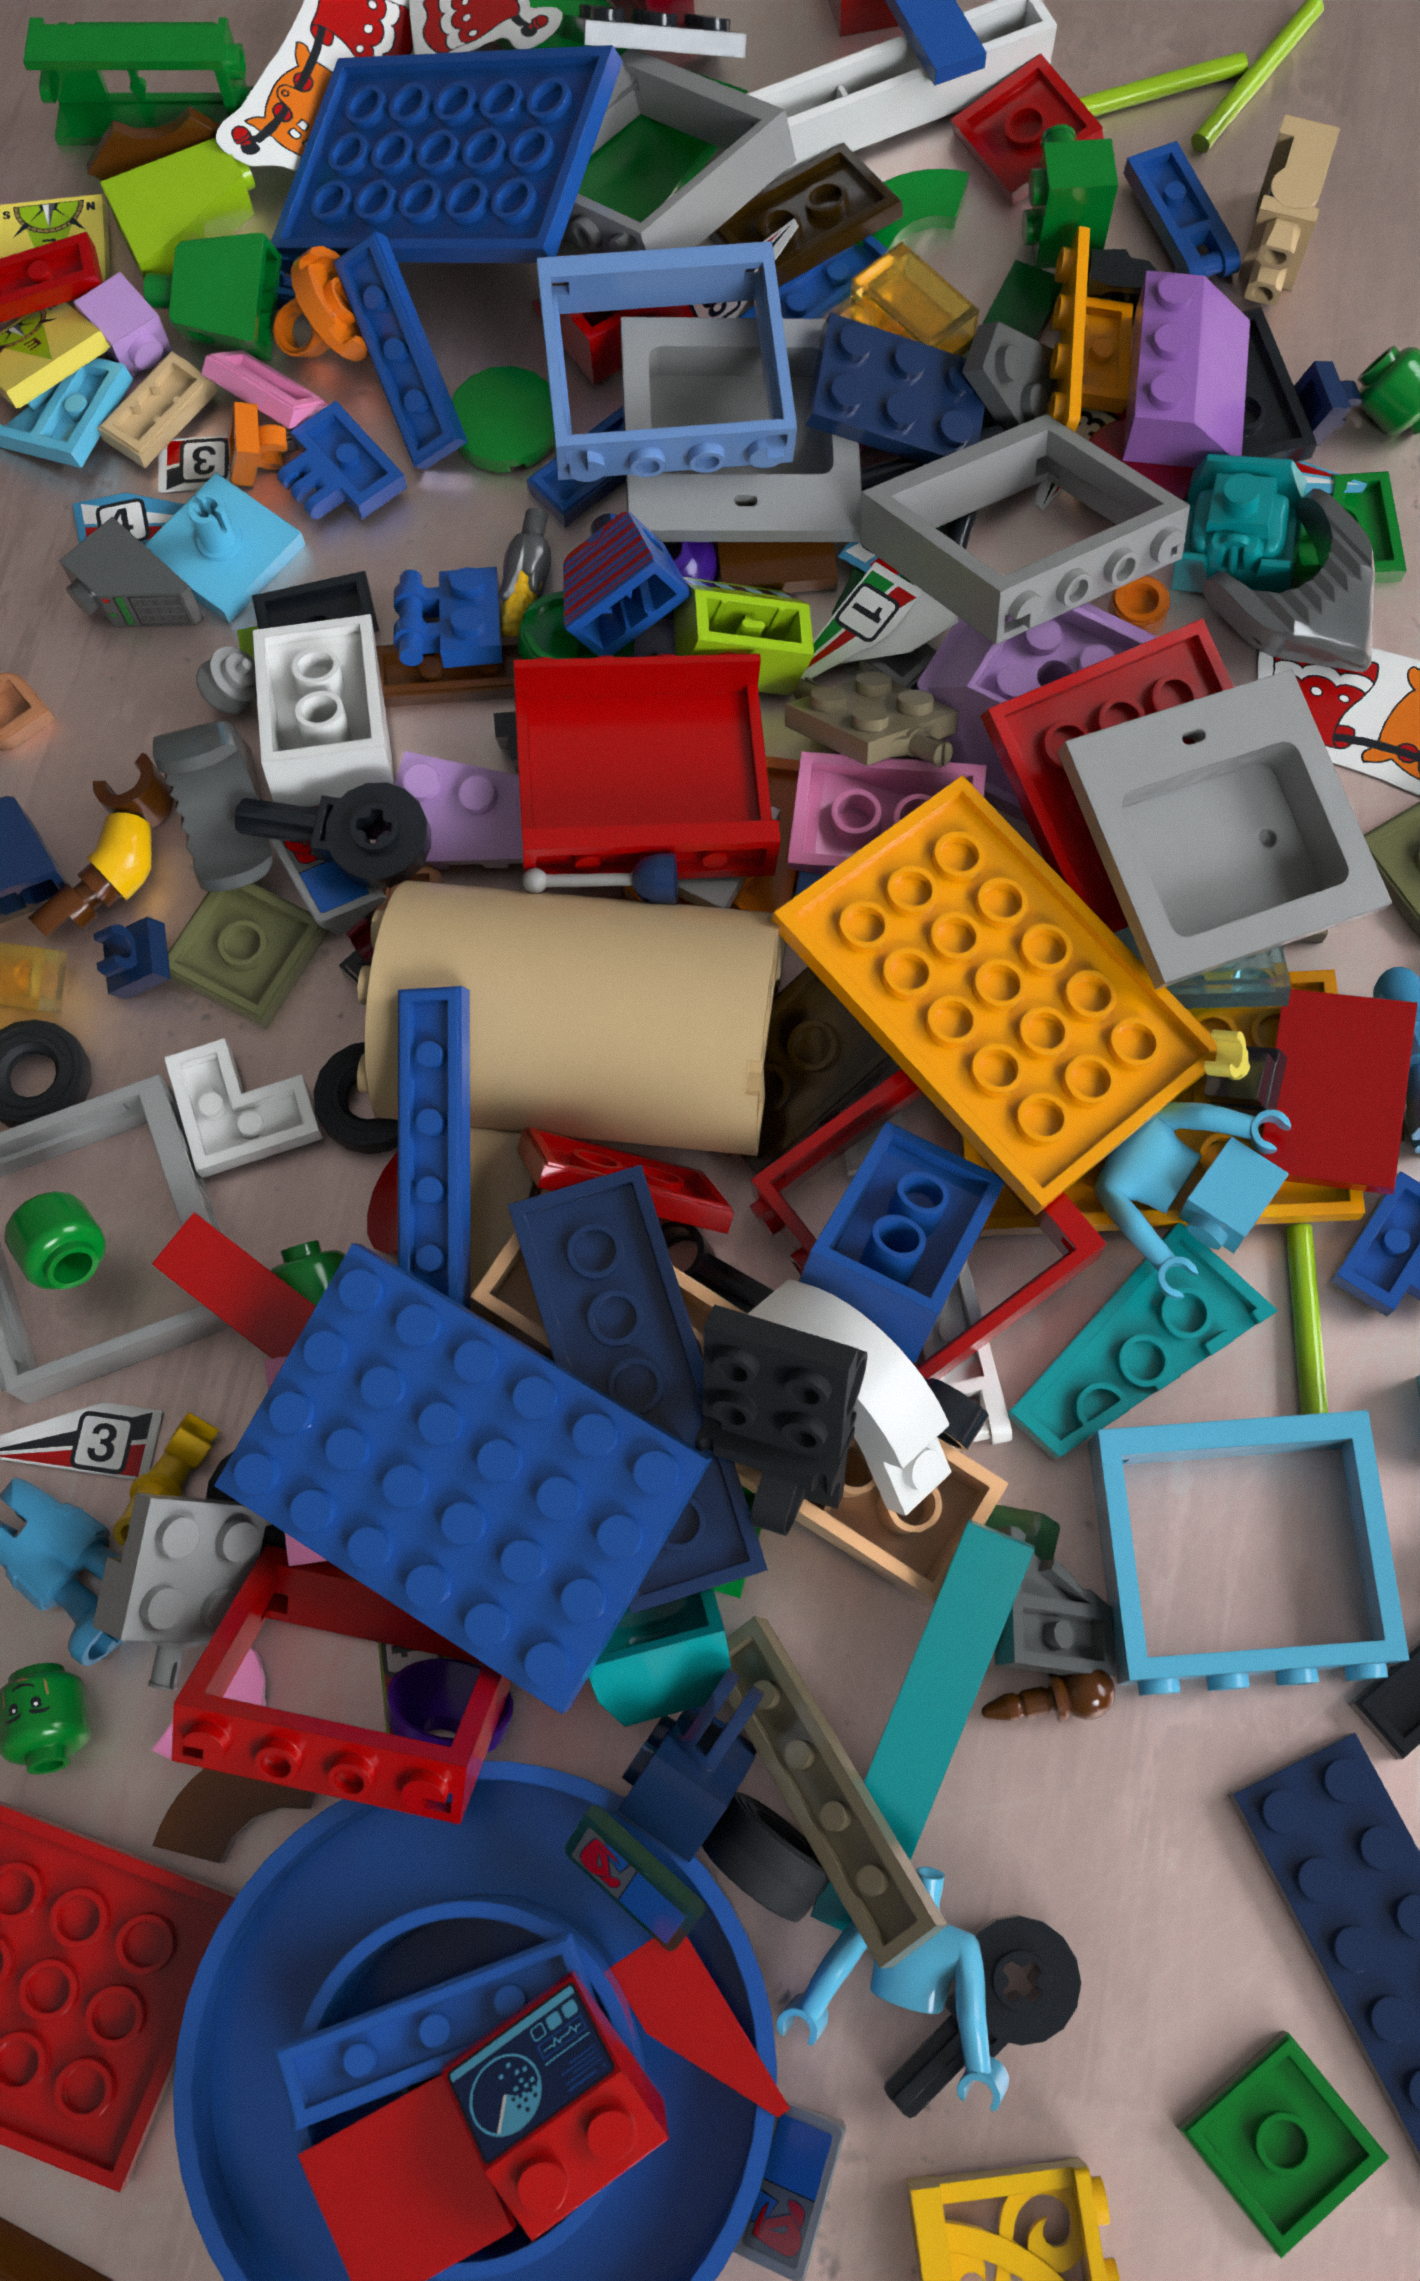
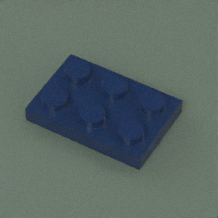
(892, 393)

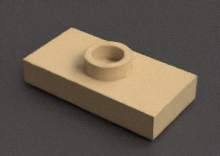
(157, 409)

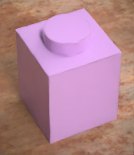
(127, 324)

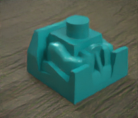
(1242, 523)
(662, 1660)

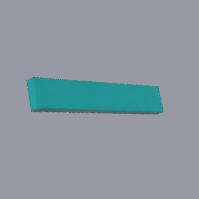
(940, 1688)

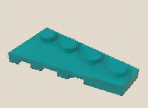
(1138, 1345)

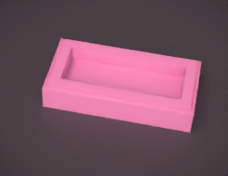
(262, 385)

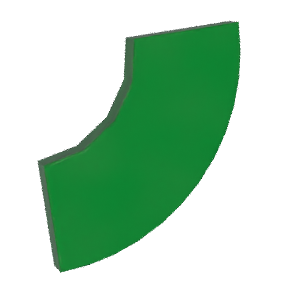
(928, 201)

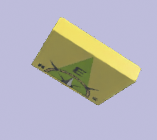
(46, 221)
(45, 350)

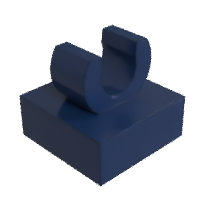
(1326, 398)
(134, 957)

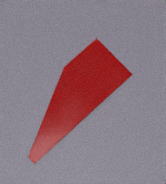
(690, 2016)

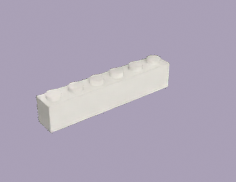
(890, 92)

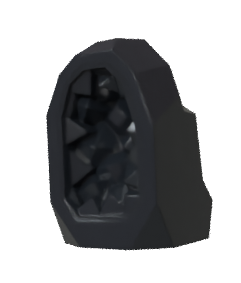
(1116, 276)

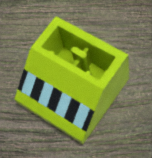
(747, 621)

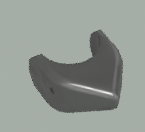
(1326, 617)
(208, 777)

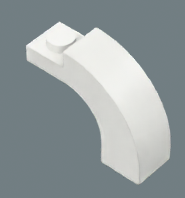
(895, 1405)

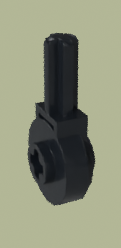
(343, 831)
(1008, 2017)

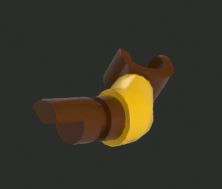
(121, 854)

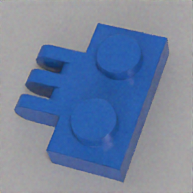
(339, 466)
(1387, 1251)

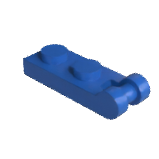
(1182, 212)

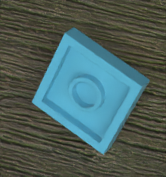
(225, 546)

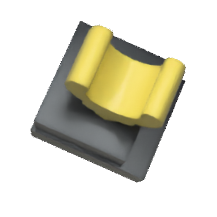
(1243, 1075)

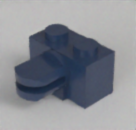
(691, 1770)

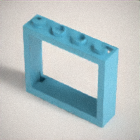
(1233, 1438)

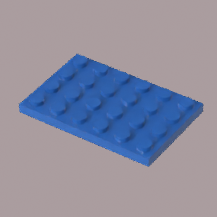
(450, 153)
(462, 1476)

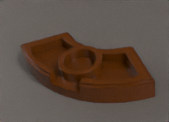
(129, 147)
(218, 1809)

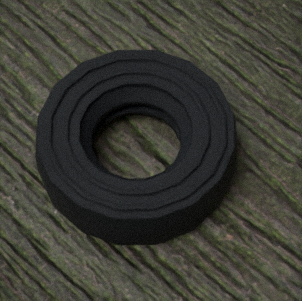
(71, 1067)
(332, 1109)

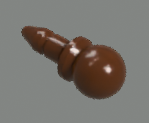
(1075, 1694)

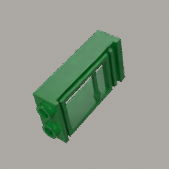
(77, 52)

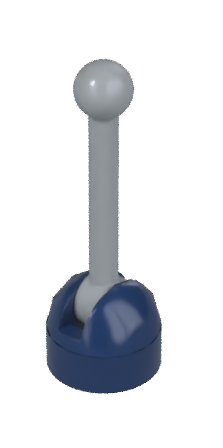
(652, 878)

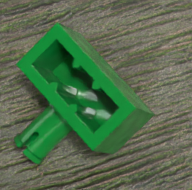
(1069, 190)

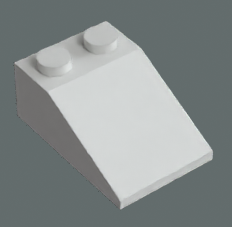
(320, 709)

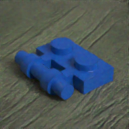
(467, 612)

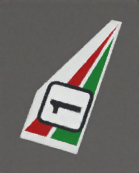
(863, 618)

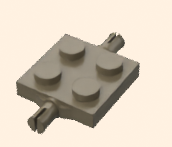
(873, 719)

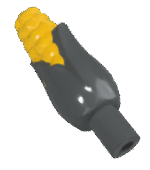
(524, 570)

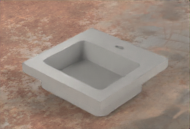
(713, 374)
(1224, 837)

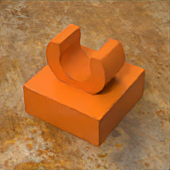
(253, 445)

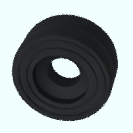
(766, 1858)

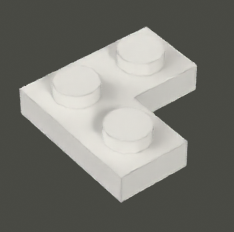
(233, 1126)

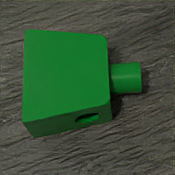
(221, 292)

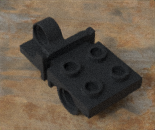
(779, 1407)

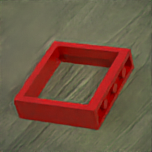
(1059, 1220)
(315, 1751)

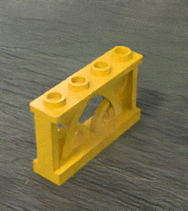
(954, 2248)

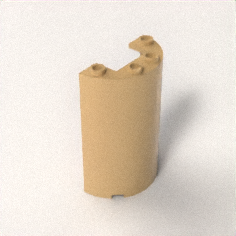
(585, 1011)

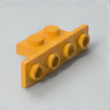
(1093, 343)

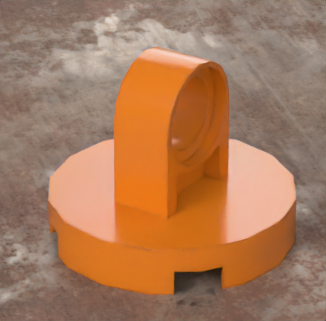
(325, 306)

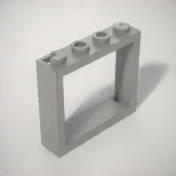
(747, 128)
(904, 512)
(66, 1131)

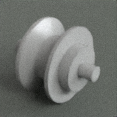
(228, 680)

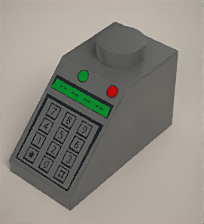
(127, 581)

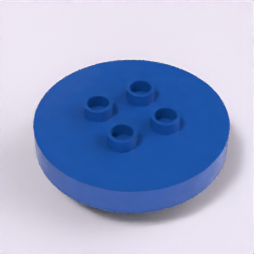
(397, 1902)

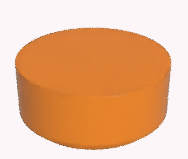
(1141, 603)

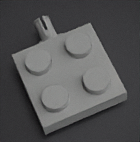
(177, 1575)

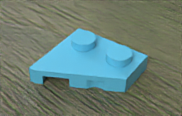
(66, 417)

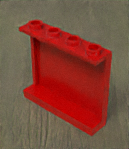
(644, 763)

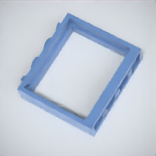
(665, 280)

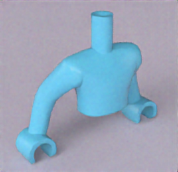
(1156, 1166)
(916, 1984)

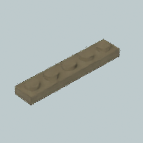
(831, 1800)

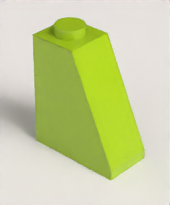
(178, 200)

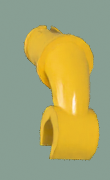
(181, 1454)

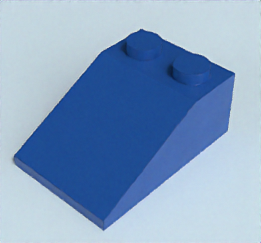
(903, 1234)

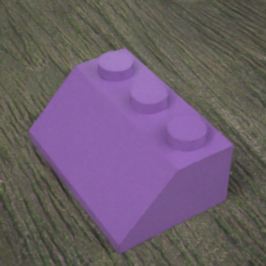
(1185, 372)

